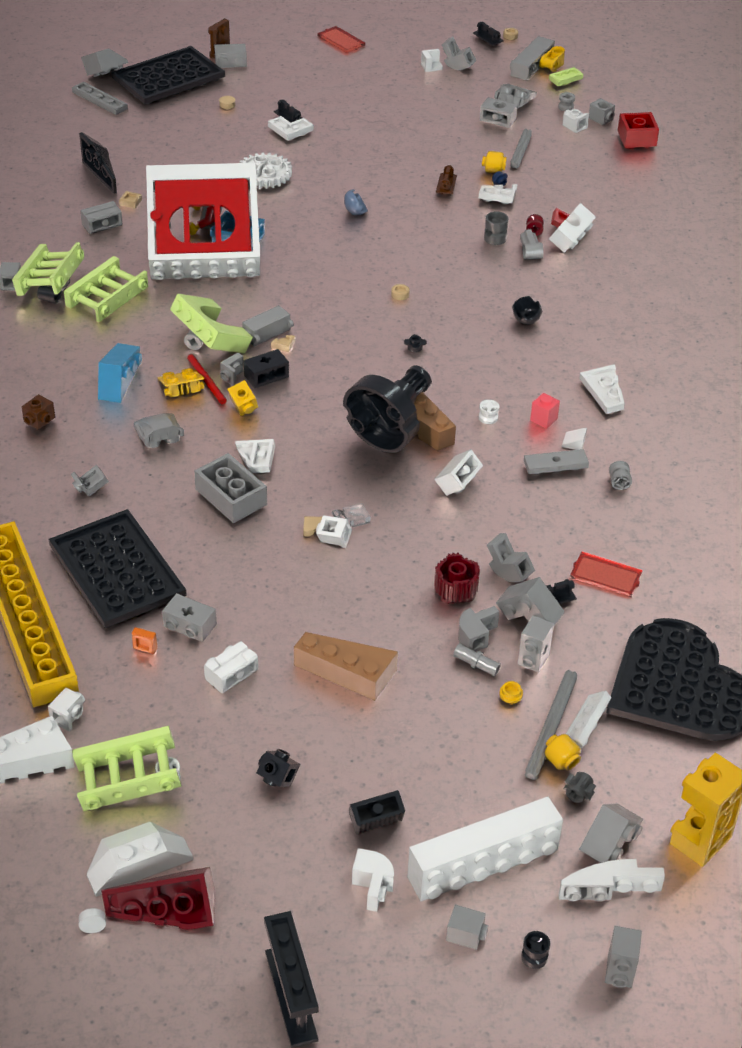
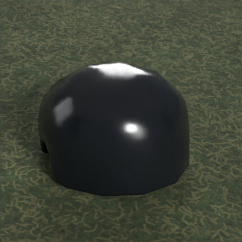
(527, 310)

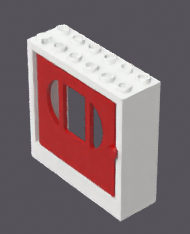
(200, 186)

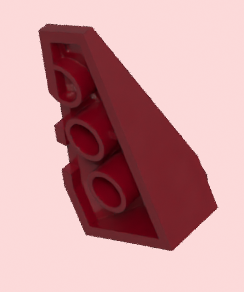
(173, 900)

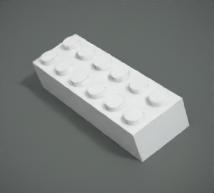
(484, 848)

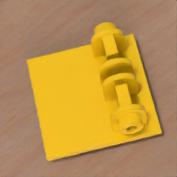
(187, 376)

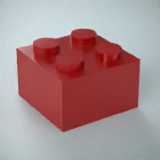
(638, 130)

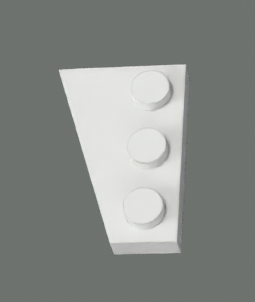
(604, 388)

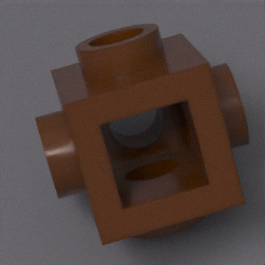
(38, 412)

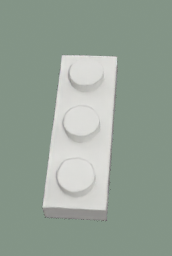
(588, 717)

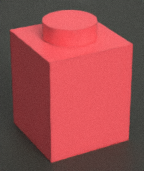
(545, 410)

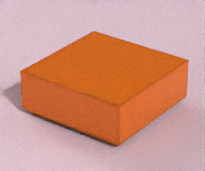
(144, 640)

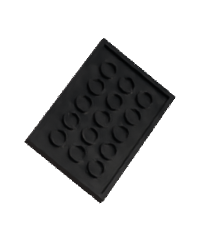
(168, 74)
(116, 568)

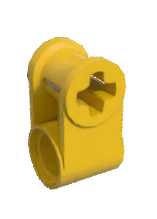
(553, 59)

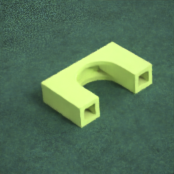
(200, 317)

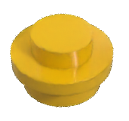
(511, 692)

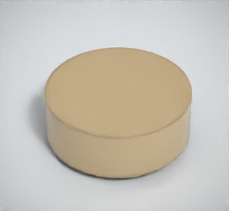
(510, 33)
(227, 102)
(400, 292)

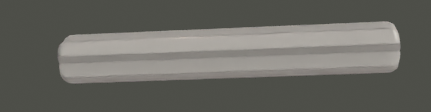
(521, 148)

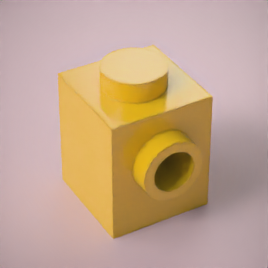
(243, 398)

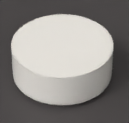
(92, 920)

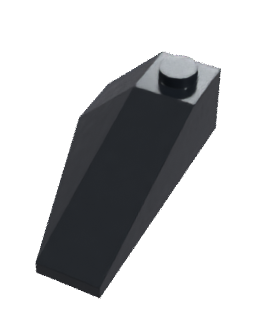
(97, 160)

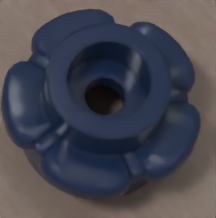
(499, 178)

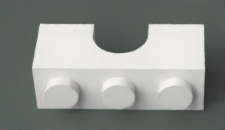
(573, 228)

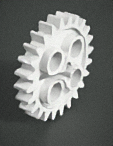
(270, 169)

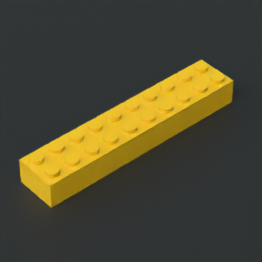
(30, 624)

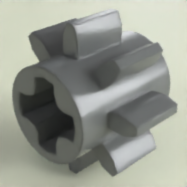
(579, 787)

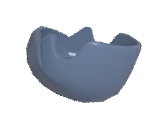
(354, 203)

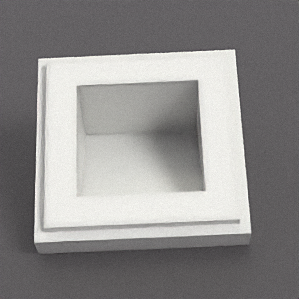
(575, 439)

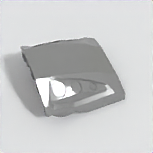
(514, 94)
(157, 428)

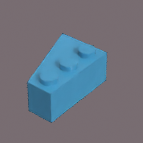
(117, 371)

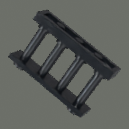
(291, 979)

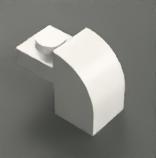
(373, 871)

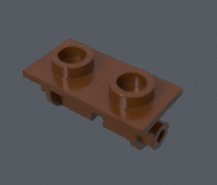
(446, 181)

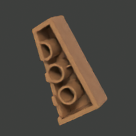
(435, 426)
(346, 663)

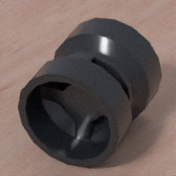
(535, 949)

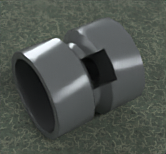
(496, 228)

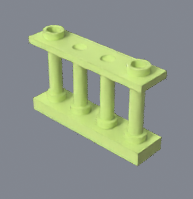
(40, 260)
(103, 276)
(123, 749)

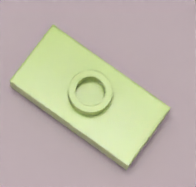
(566, 76)

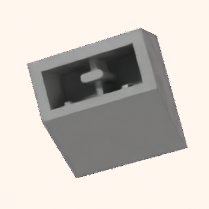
(103, 62)

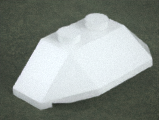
(135, 856)

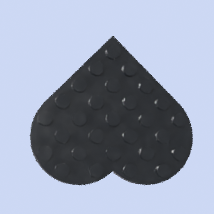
(676, 682)

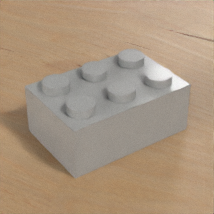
(230, 487)

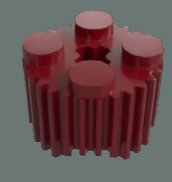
(456, 579)

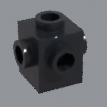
(277, 768)

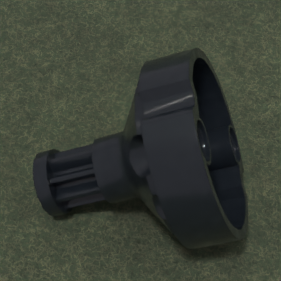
(385, 410)

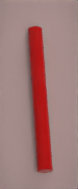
(207, 379)

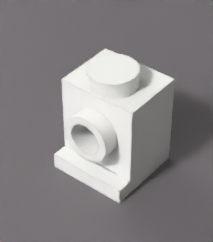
(575, 120)
(334, 531)
(66, 708)

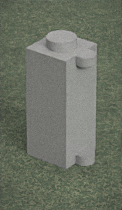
(268, 325)

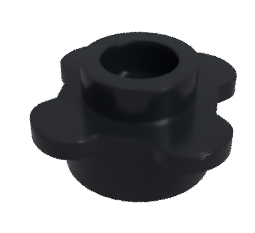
(415, 343)

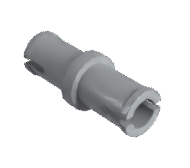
(477, 659)

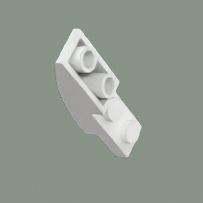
(601, 879)

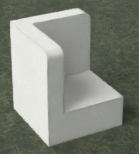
(430, 60)

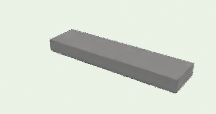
(99, 98)

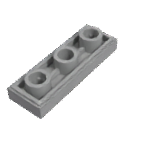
(556, 461)

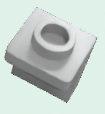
(90, 481)

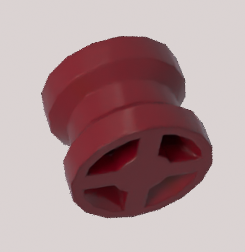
(536, 221)

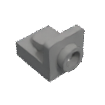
(231, 367)

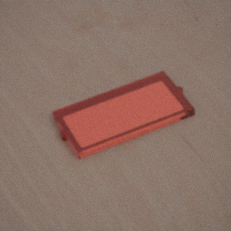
(341, 39)
(606, 574)

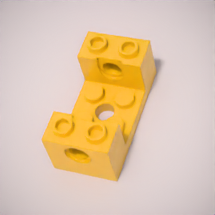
(716, 802)

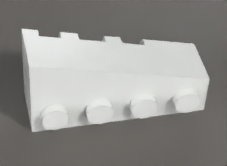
(34, 750)

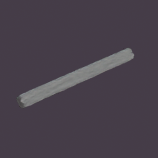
(551, 724)

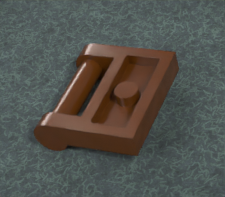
(219, 35)

